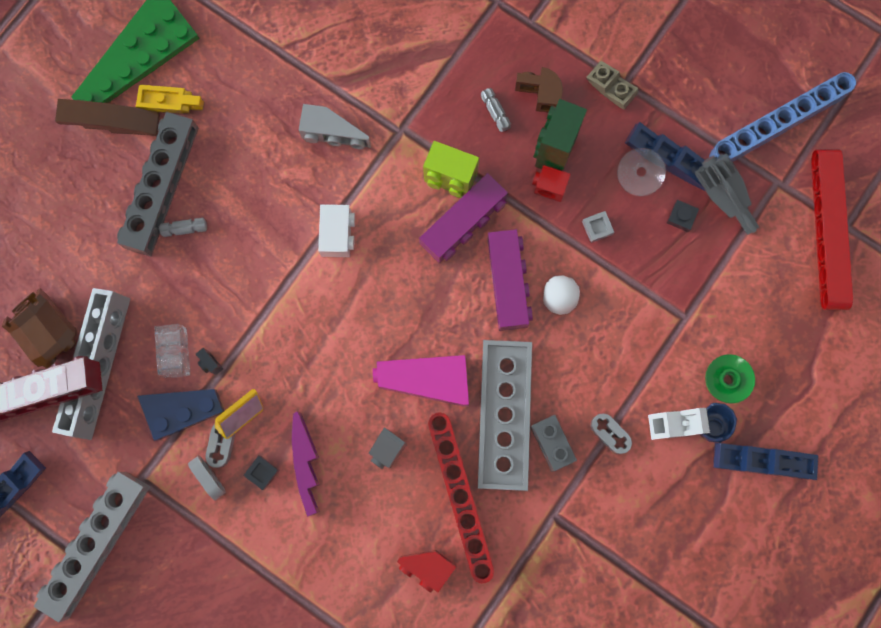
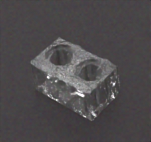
(172, 351)

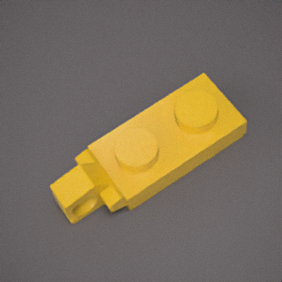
(167, 99)

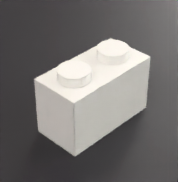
(335, 231)

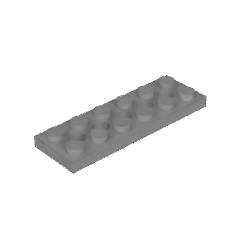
(491, 426)

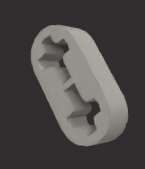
(606, 437)
(213, 446)
(206, 477)

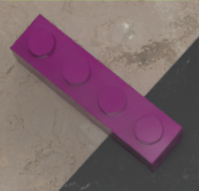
(463, 218)
(508, 280)

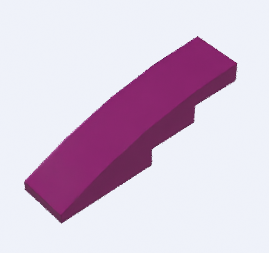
(303, 454)

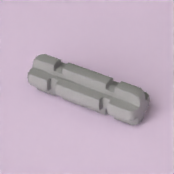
(495, 109)
(183, 227)

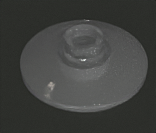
(644, 184)

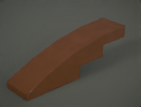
(107, 116)

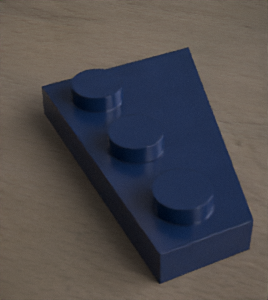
(179, 410)

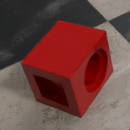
(551, 183)

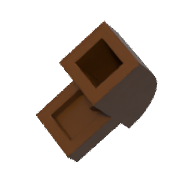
(547, 86)

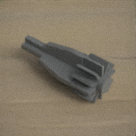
(727, 190)

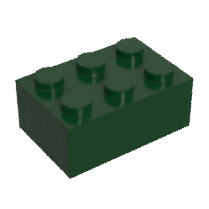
(559, 135)

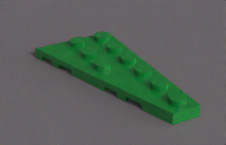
(143, 46)

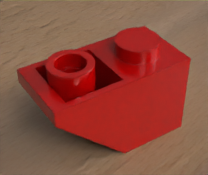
(429, 567)

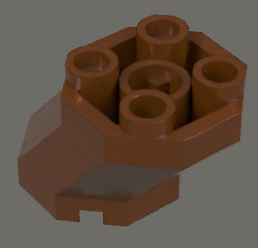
(40, 329)

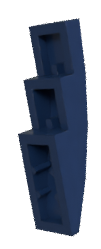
(677, 160)
(766, 461)
(18, 479)

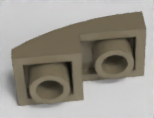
(611, 85)

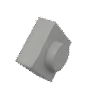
(598, 227)

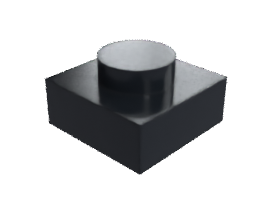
(682, 215)
(208, 362)
(261, 472)

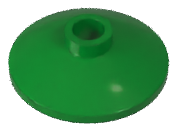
(741, 377)

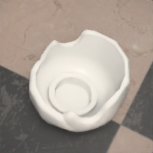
(561, 294)

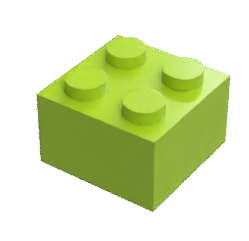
(450, 169)

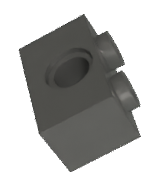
(553, 443)

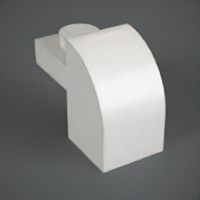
(678, 423)

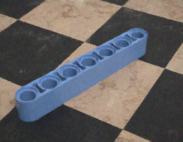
(790, 113)

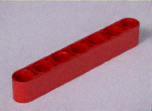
(831, 229)
(468, 507)

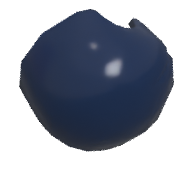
(721, 422)

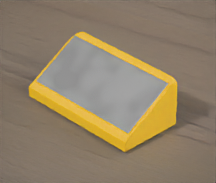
(239, 414)

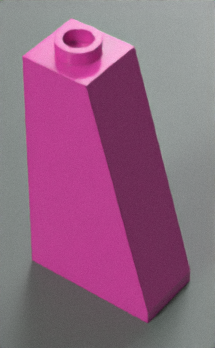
(429, 378)

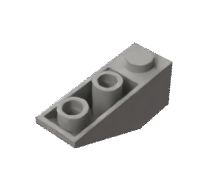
(324, 125)

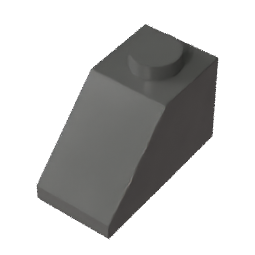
(386, 449)

